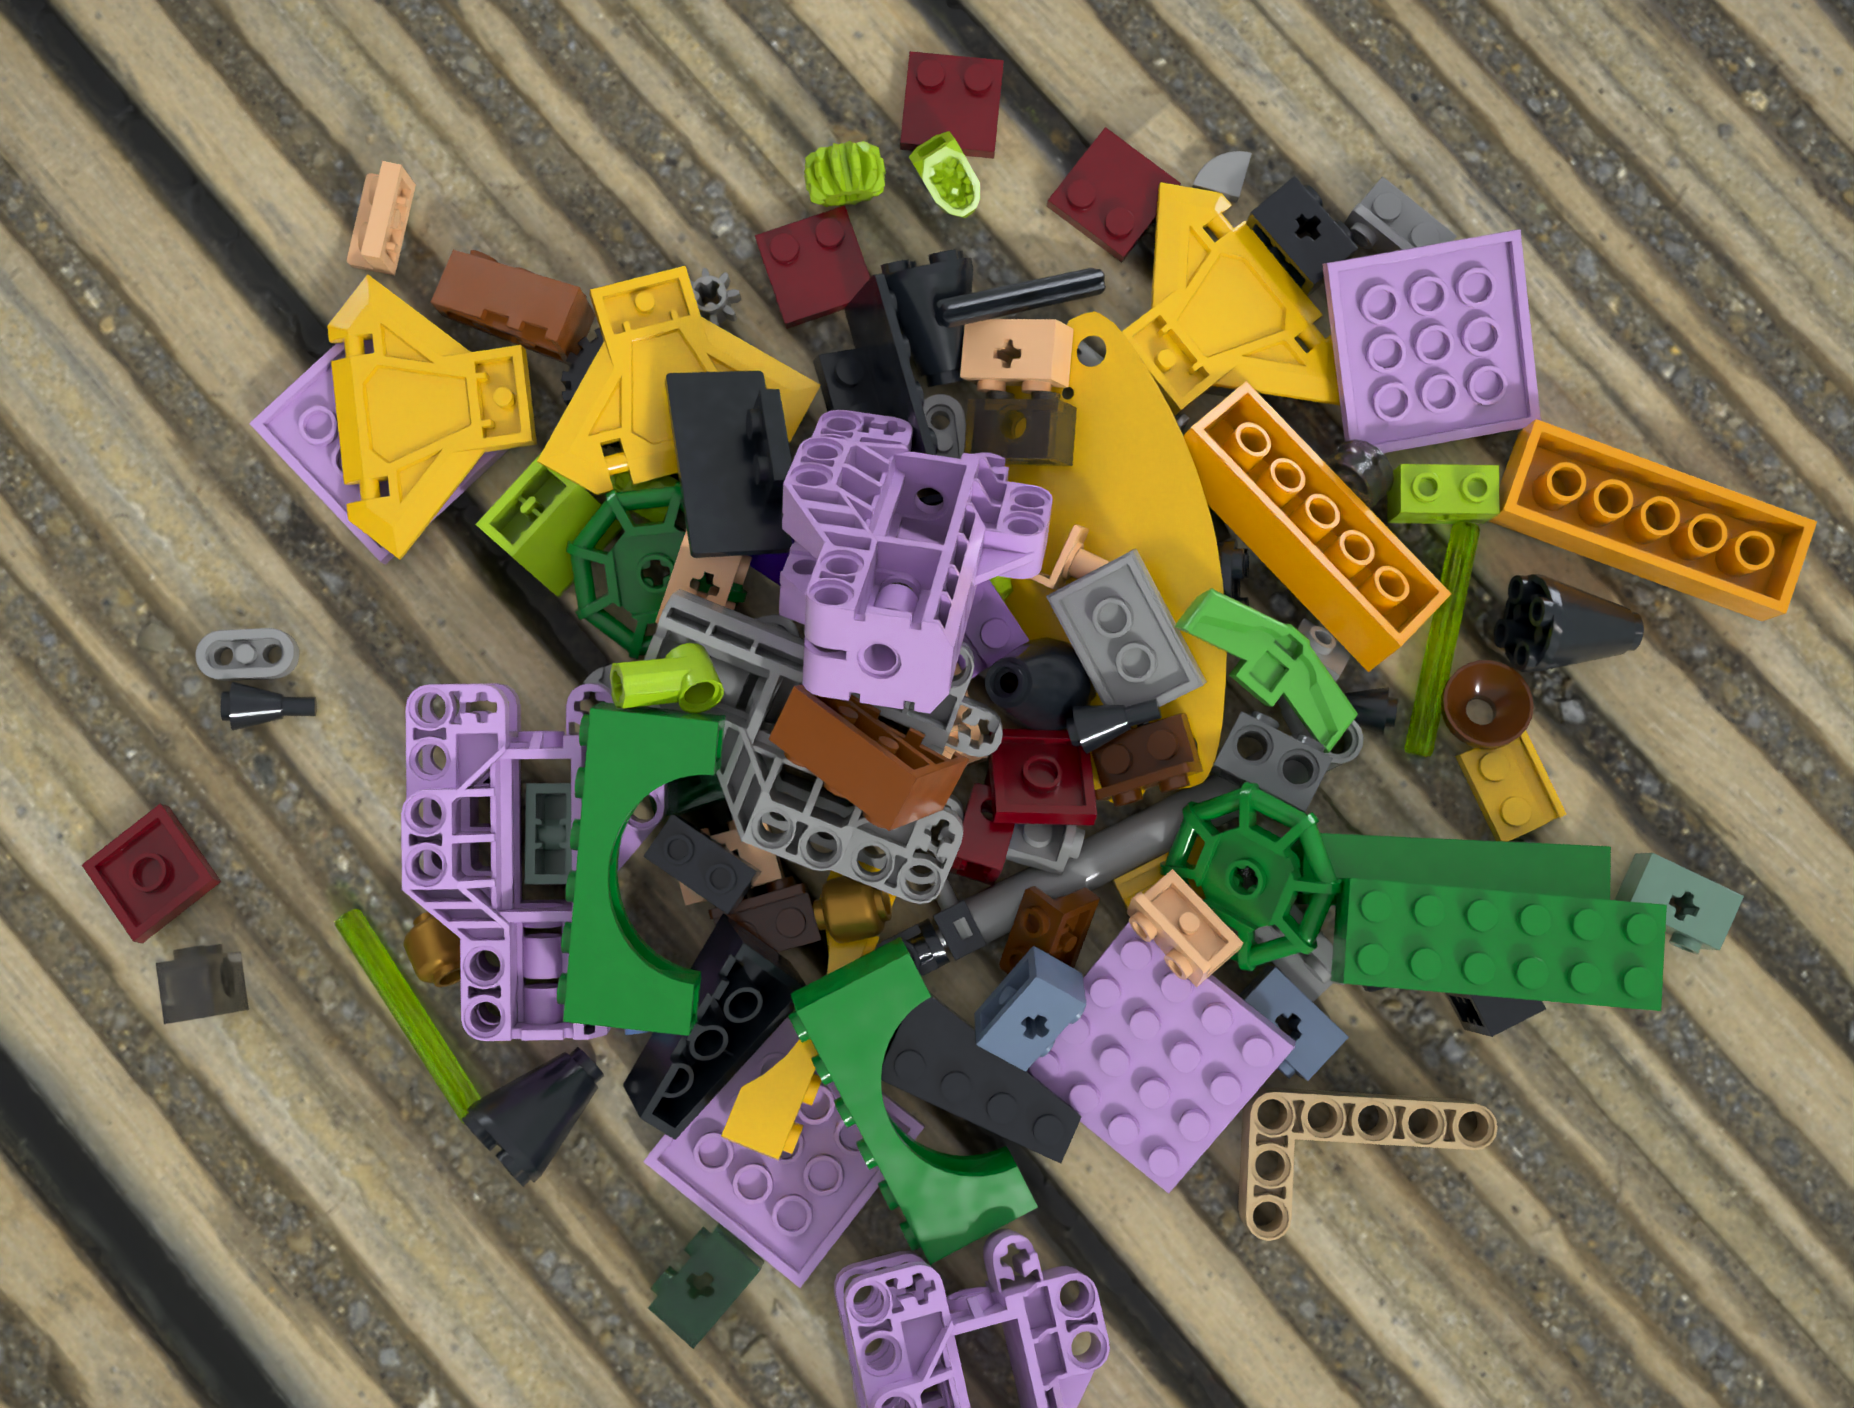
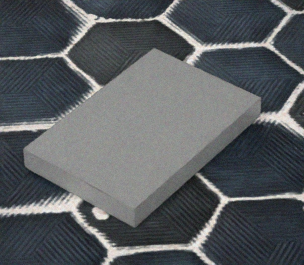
(1126, 635)

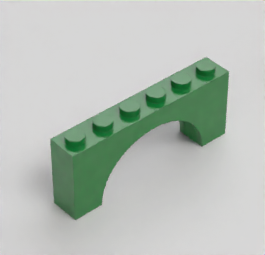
(611, 969)
(941, 1194)

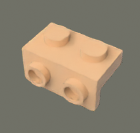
(1183, 928)

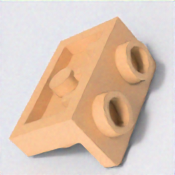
(381, 220)

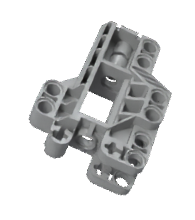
(754, 767)

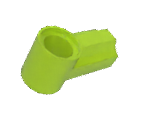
(681, 677)

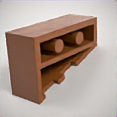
(514, 304)
(864, 759)

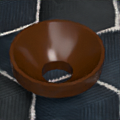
(1501, 689)

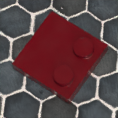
(955, 97)
(1111, 194)
(813, 265)
(1041, 779)
(151, 873)

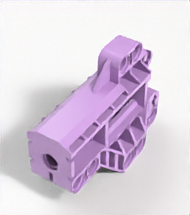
(863, 528)
(486, 901)
(922, 1324)

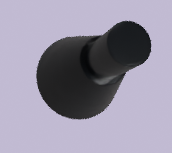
(254, 706)
(1374, 709)
(1098, 724)

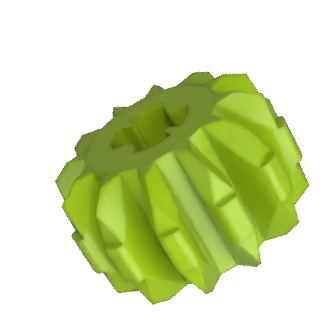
(844, 174)

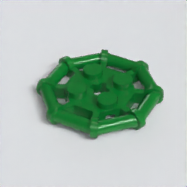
(626, 563)
(1273, 865)

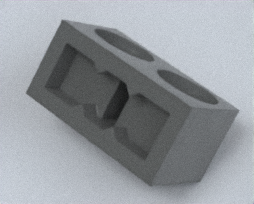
(1276, 751)

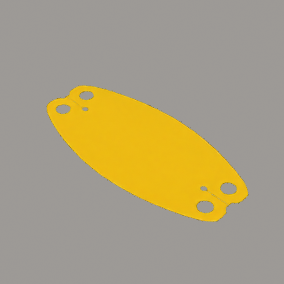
(1132, 491)

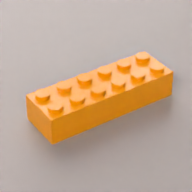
(1653, 521)
(1311, 528)

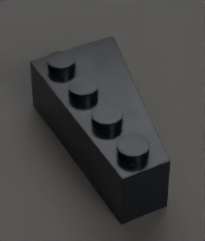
(739, 1007)
(940, 1063)

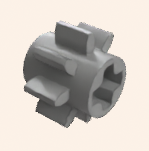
(710, 287)

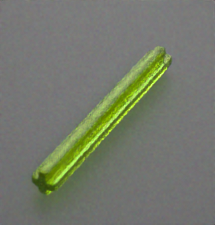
(1442, 640)
(407, 1011)

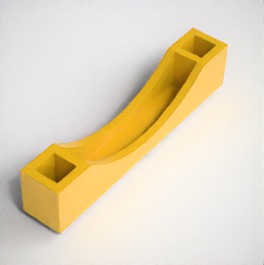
(769, 1104)

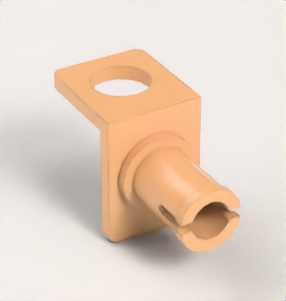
(1072, 562)

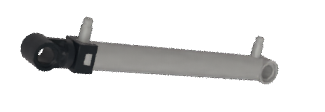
(1103, 857)

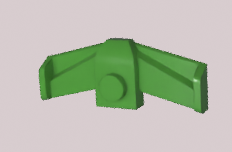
(1272, 663)

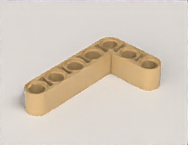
(1341, 1126)

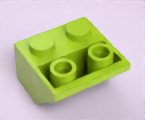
(539, 519)

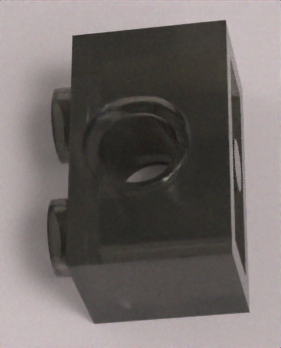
(1047, 434)
(201, 983)

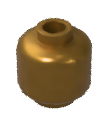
(851, 910)
(433, 951)

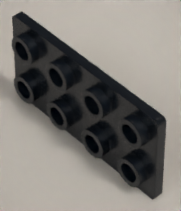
(878, 371)
(730, 461)

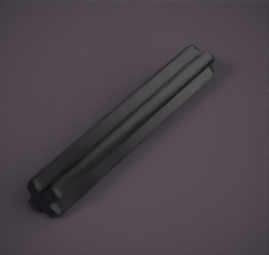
(1019, 297)

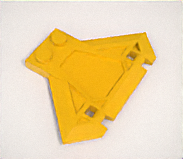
(1226, 310)
(648, 332)
(417, 412)

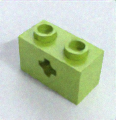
(1443, 494)

